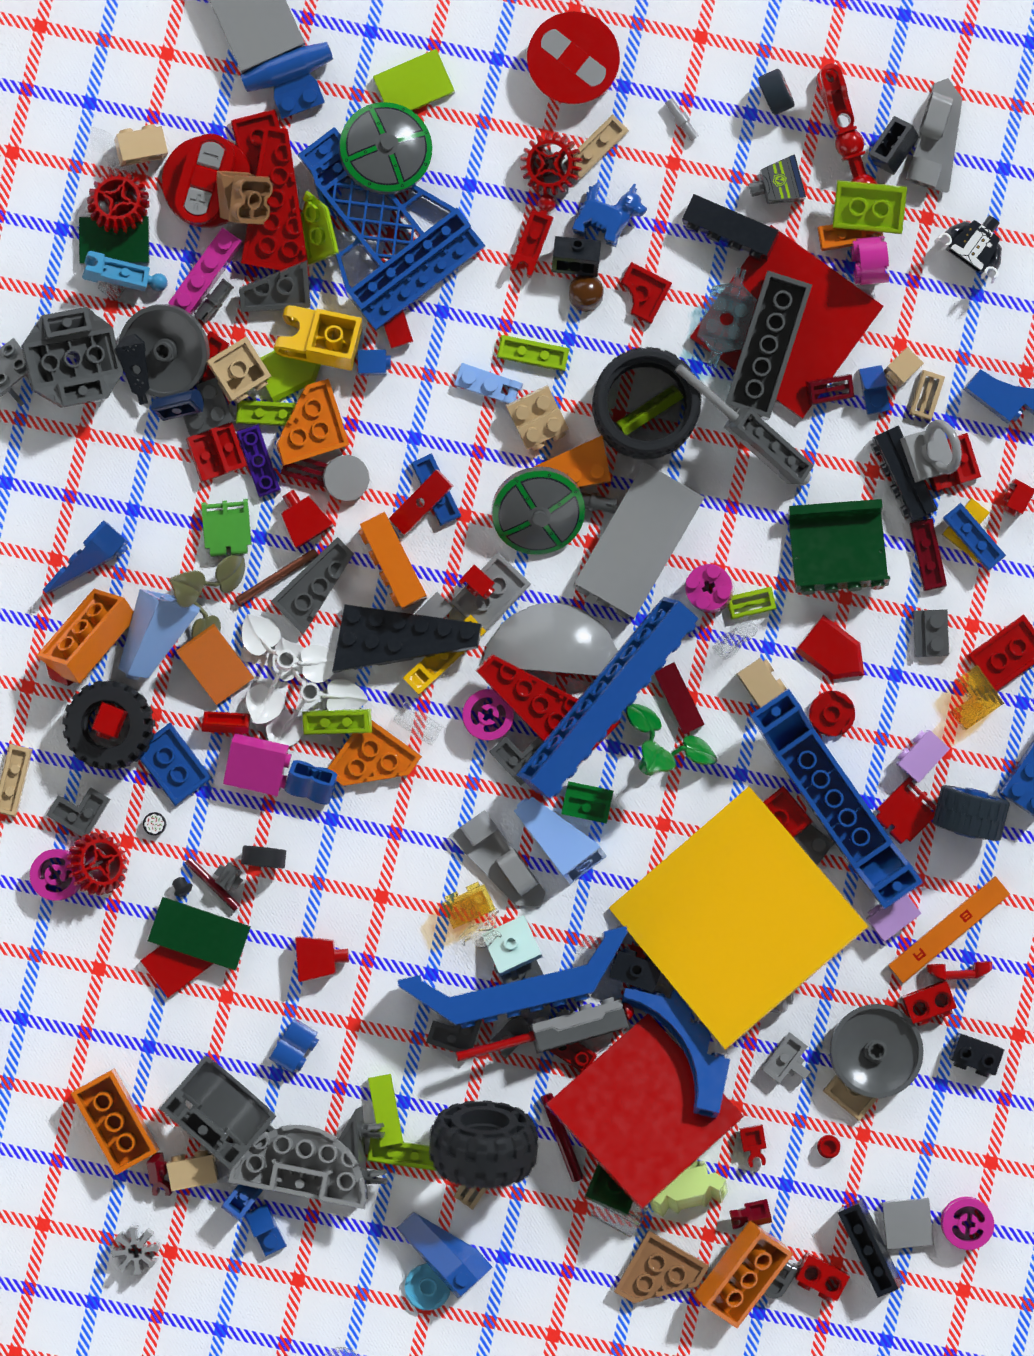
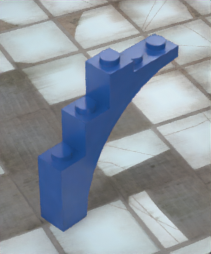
(1000, 397)
(707, 1069)

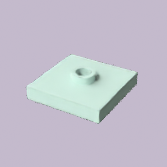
(515, 946)

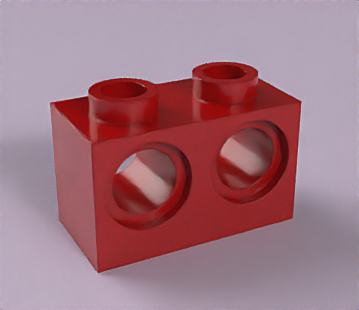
(927, 997)
(824, 1272)

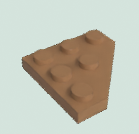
(659, 1270)

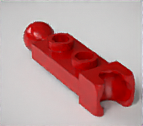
(534, 235)

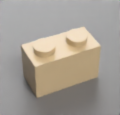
(140, 145)
(902, 367)
(760, 682)
(192, 1171)

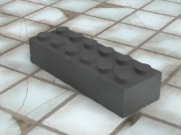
(768, 344)

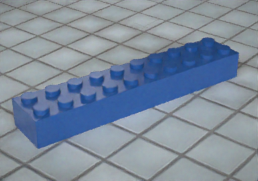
(608, 697)

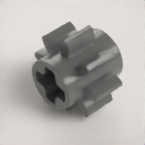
(228, 876)

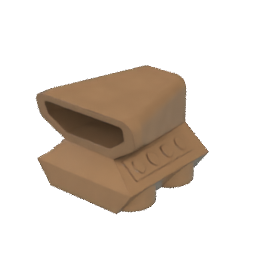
(243, 197)

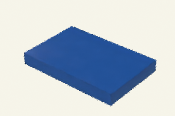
(174, 765)

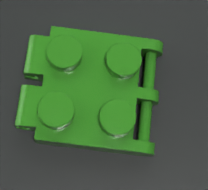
(226, 528)

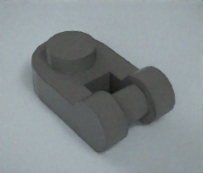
(514, 1027)
(780, 1284)

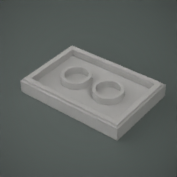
(508, 588)

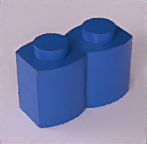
(311, 782)
(294, 1045)

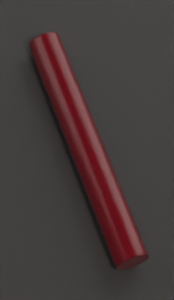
(210, 882)

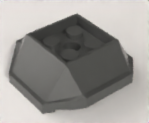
(76, 334)

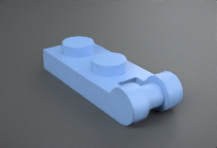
(487, 383)

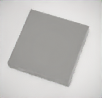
(907, 1223)

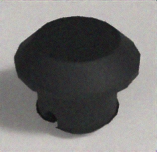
(181, 886)

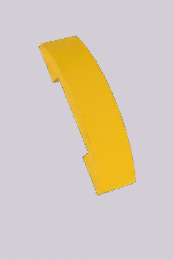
(432, 667)

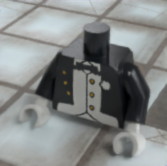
(975, 245)

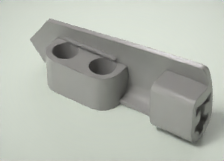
(937, 140)
(495, 857)

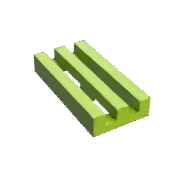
(731, 607)

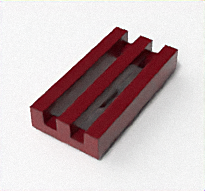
(812, 392)
(303, 478)

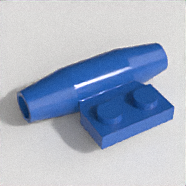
(289, 75)

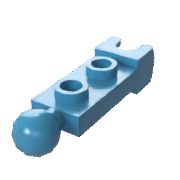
(121, 273)

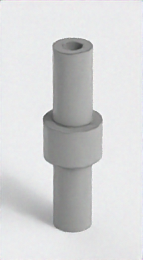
(681, 119)

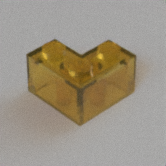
(981, 698)

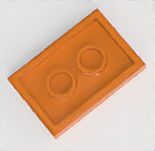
(215, 664)

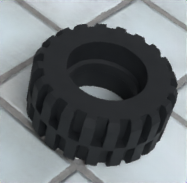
(77, 725)

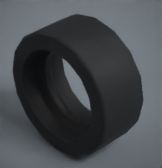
(263, 857)

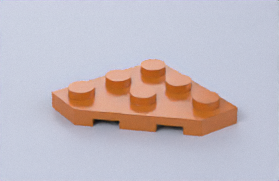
(312, 425)
(373, 757)

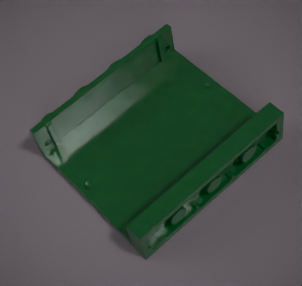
(838, 546)

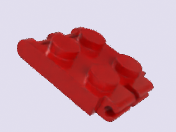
(906, 812)

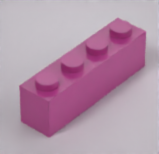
(206, 271)

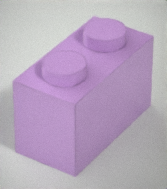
(922, 755)
(893, 918)

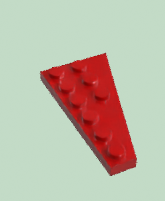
(280, 239)
(531, 698)

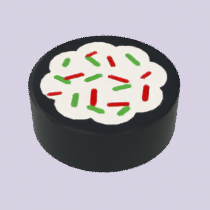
(154, 823)

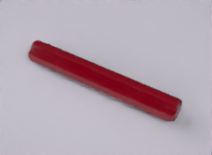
(563, 1142)

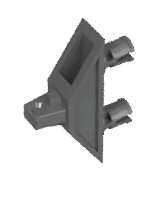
(354, 1139)

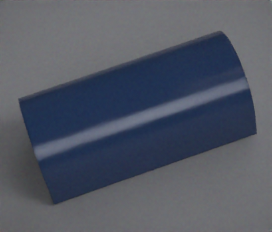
(178, 404)

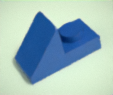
(874, 389)
(241, 1200)
(265, 1229)

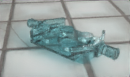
(730, 299)

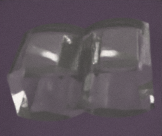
(739, 633)

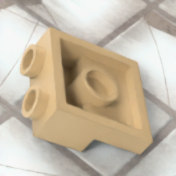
(239, 370)
(537, 418)

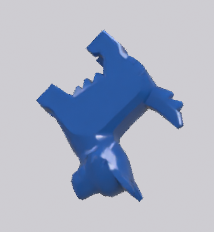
(607, 217)

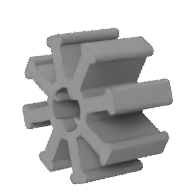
(131, 1255)

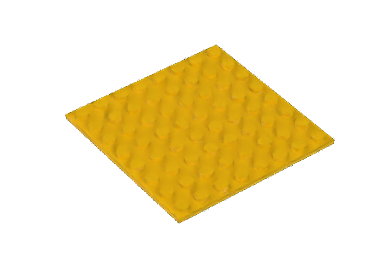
(738, 917)

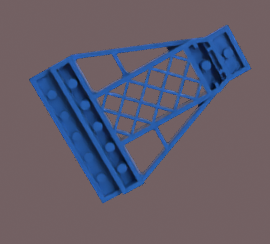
(413, 268)

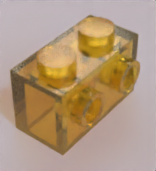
(468, 905)

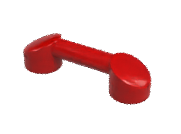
(940, 972)

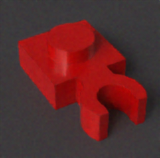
(753, 1140)

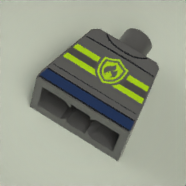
(780, 182)

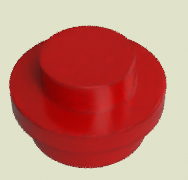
(828, 1146)

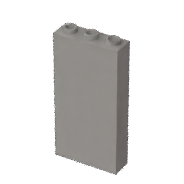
(257, 29)
(638, 541)

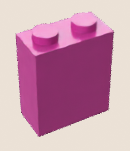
(257, 764)

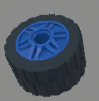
(971, 813)

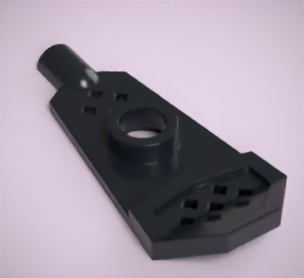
(129, 360)

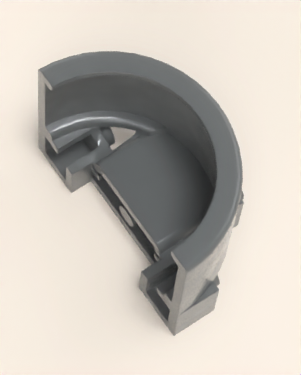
(219, 1110)

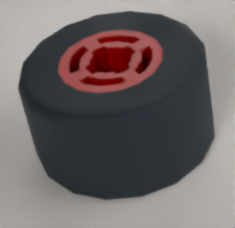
(776, 91)

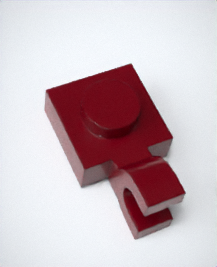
(156, 1171)
(755, 1211)

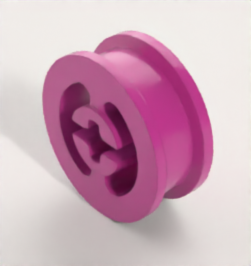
(477, 730)
(41, 885)
(986, 1224)

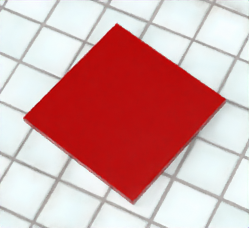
(830, 324)
(638, 1112)

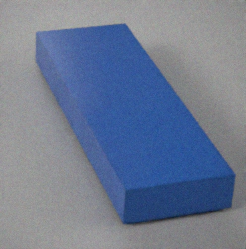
(446, 508)
(974, 536)

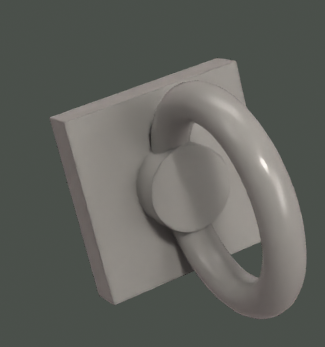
(930, 451)

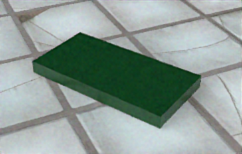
(199, 933)

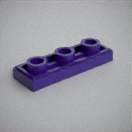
(263, 474)

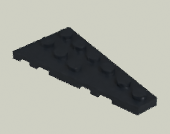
(390, 637)

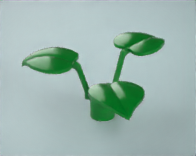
(657, 758)

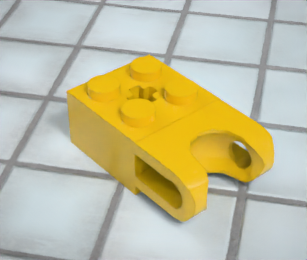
(322, 337)

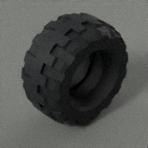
(483, 1144)

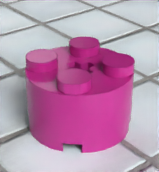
(871, 260)
(697, 582)

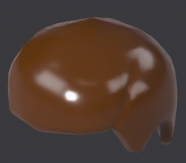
(586, 293)

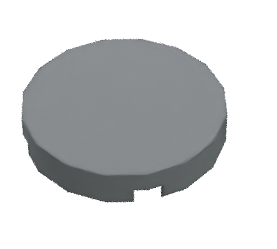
(346, 478)

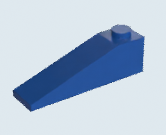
(99, 548)
(448, 1256)

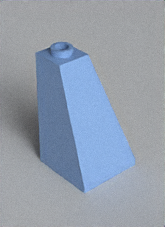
(153, 632)
(562, 842)

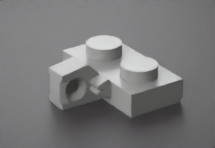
(787, 1059)

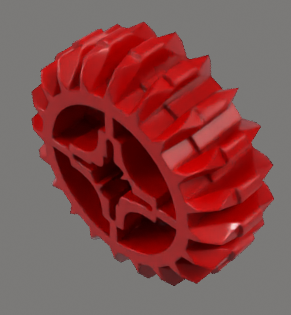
(559, 157)
(104, 193)
(87, 848)

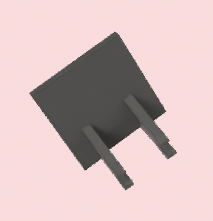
(11, 368)

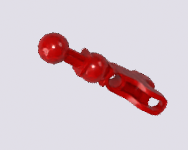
(849, 141)

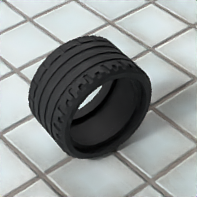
(614, 436)

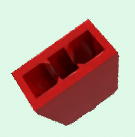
(304, 519)
(318, 957)

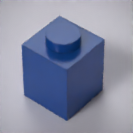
(373, 362)

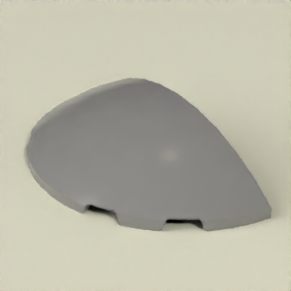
(553, 640)
(303, 1164)

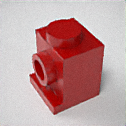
(1017, 498)
(478, 583)

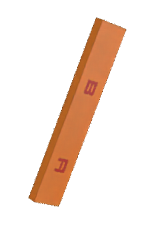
(949, 929)

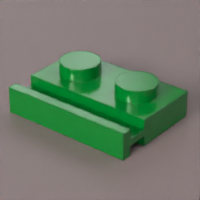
(587, 802)

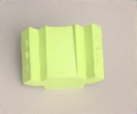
(691, 1189)

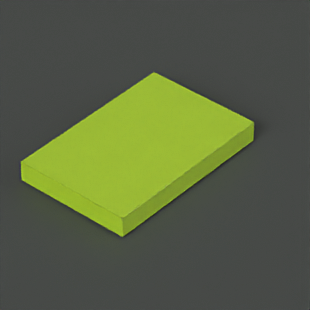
(415, 82)
(869, 207)

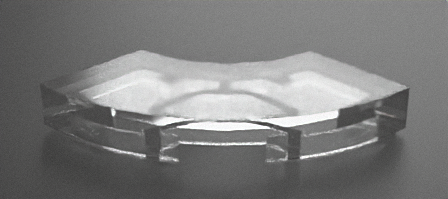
(103, 144)

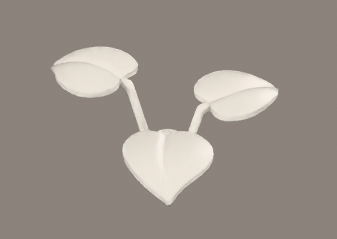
(262, 634)
(341, 696)

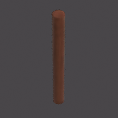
(277, 576)

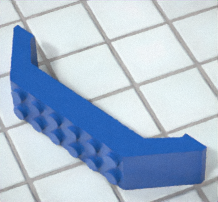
(834, 799)
(521, 994)

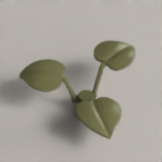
(189, 586)

